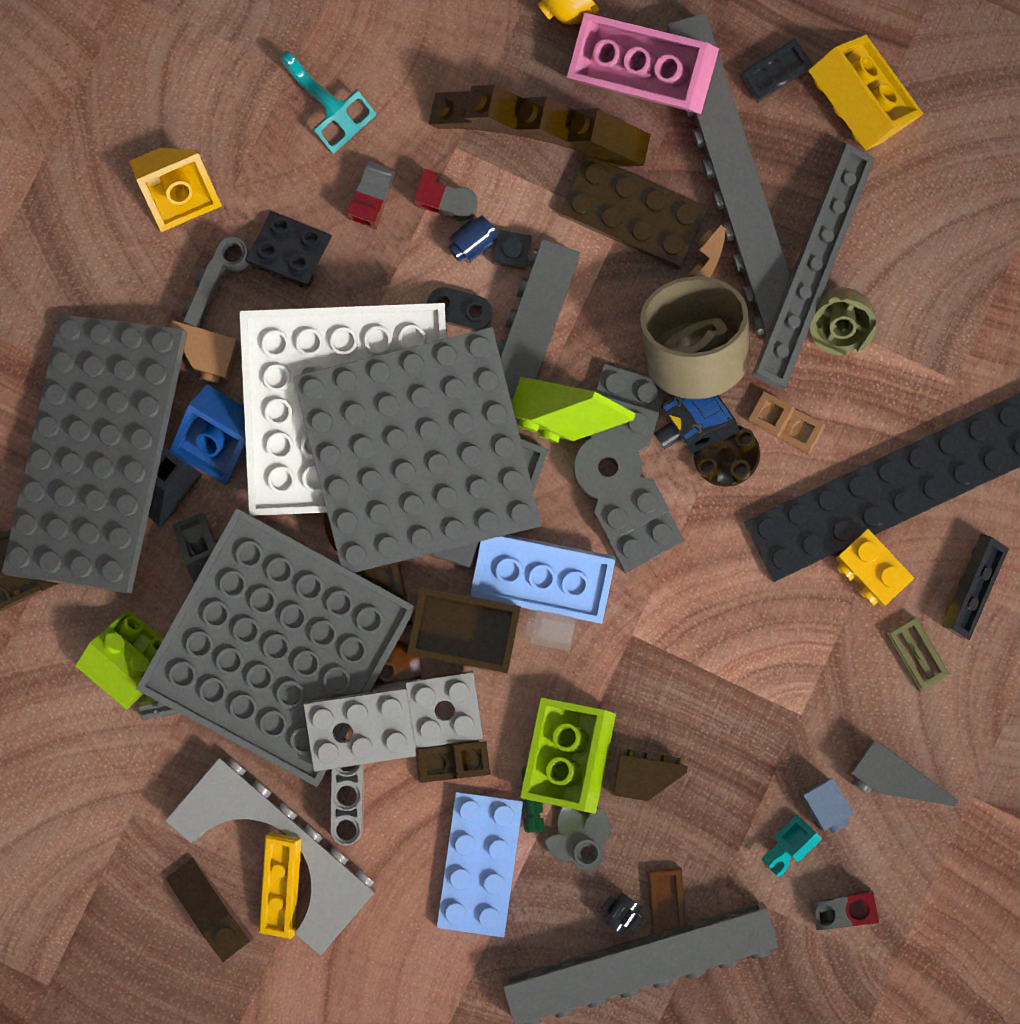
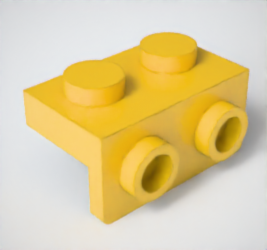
(873, 569)

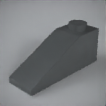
(889, 775)

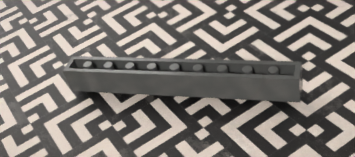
(737, 188)
(529, 336)

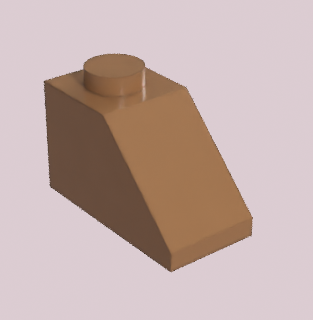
(209, 353)

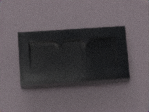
(776, 70)

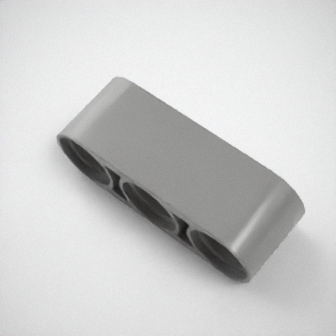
(344, 812)

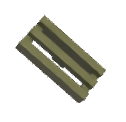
(932, 679)

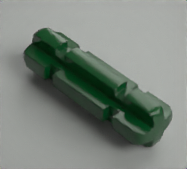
(533, 822)

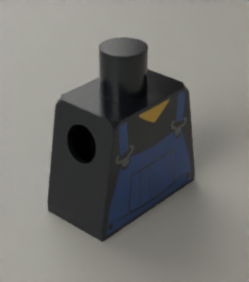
(695, 422)

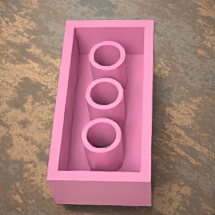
(643, 63)

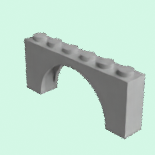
(335, 888)

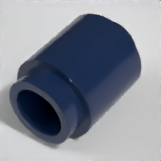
(472, 239)

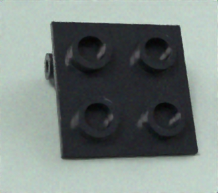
(288, 249)

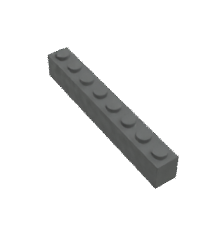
(639, 964)

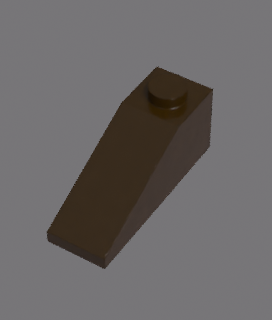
(209, 910)

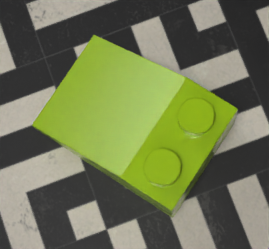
(565, 410)

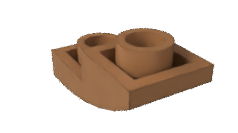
(710, 251)

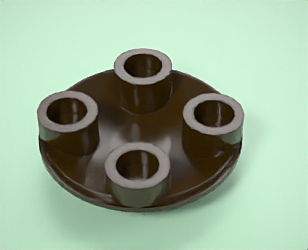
(730, 459)

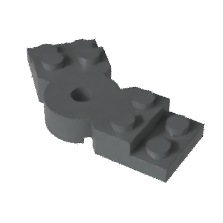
(627, 505)

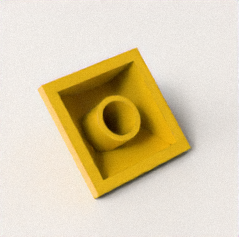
(174, 185)

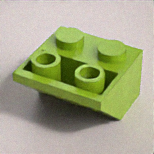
(121, 657)

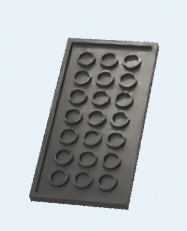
(95, 453)

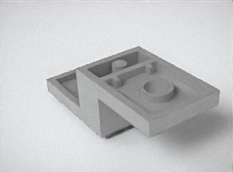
(393, 720)

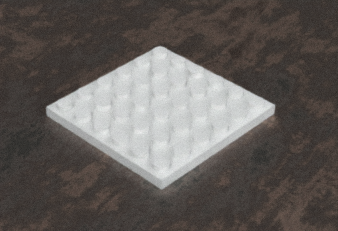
(299, 342)

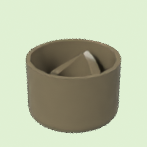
(702, 315)

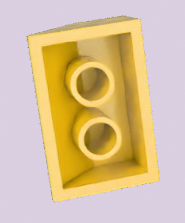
(865, 92)

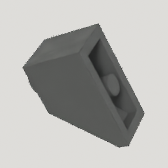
(195, 543)

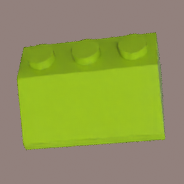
(568, 755)

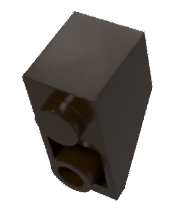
(645, 778)

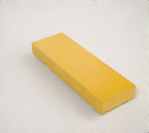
(280, 885)

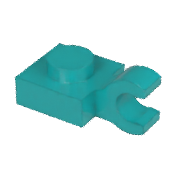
(793, 842)

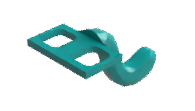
(334, 108)

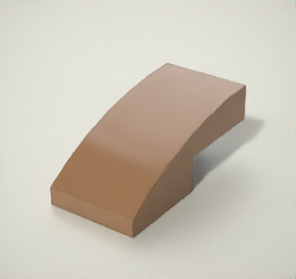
(786, 423)

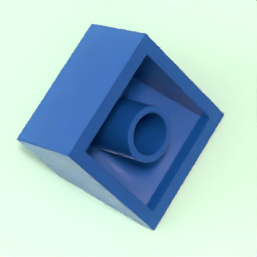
(212, 434)

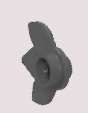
(579, 832)

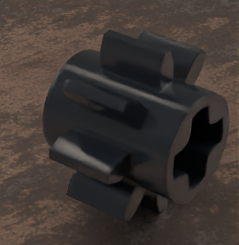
(622, 913)

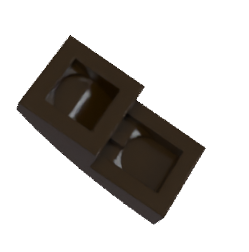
(452, 762)

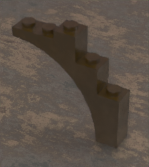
(543, 120)

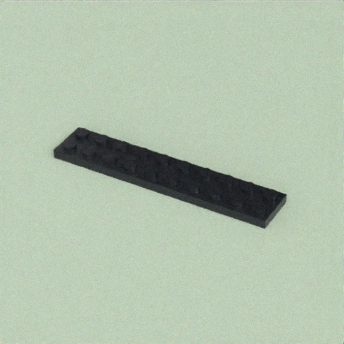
(889, 490)

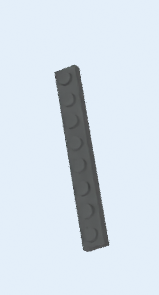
(813, 267)

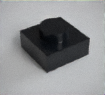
(512, 249)

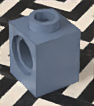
(827, 805)

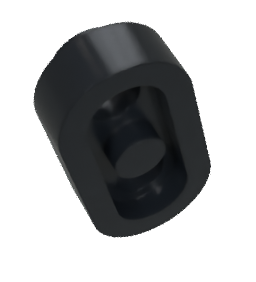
(460, 305)

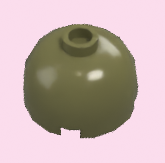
(843, 321)

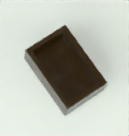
(464, 630)

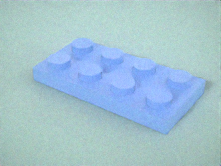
(543, 577)
(479, 864)

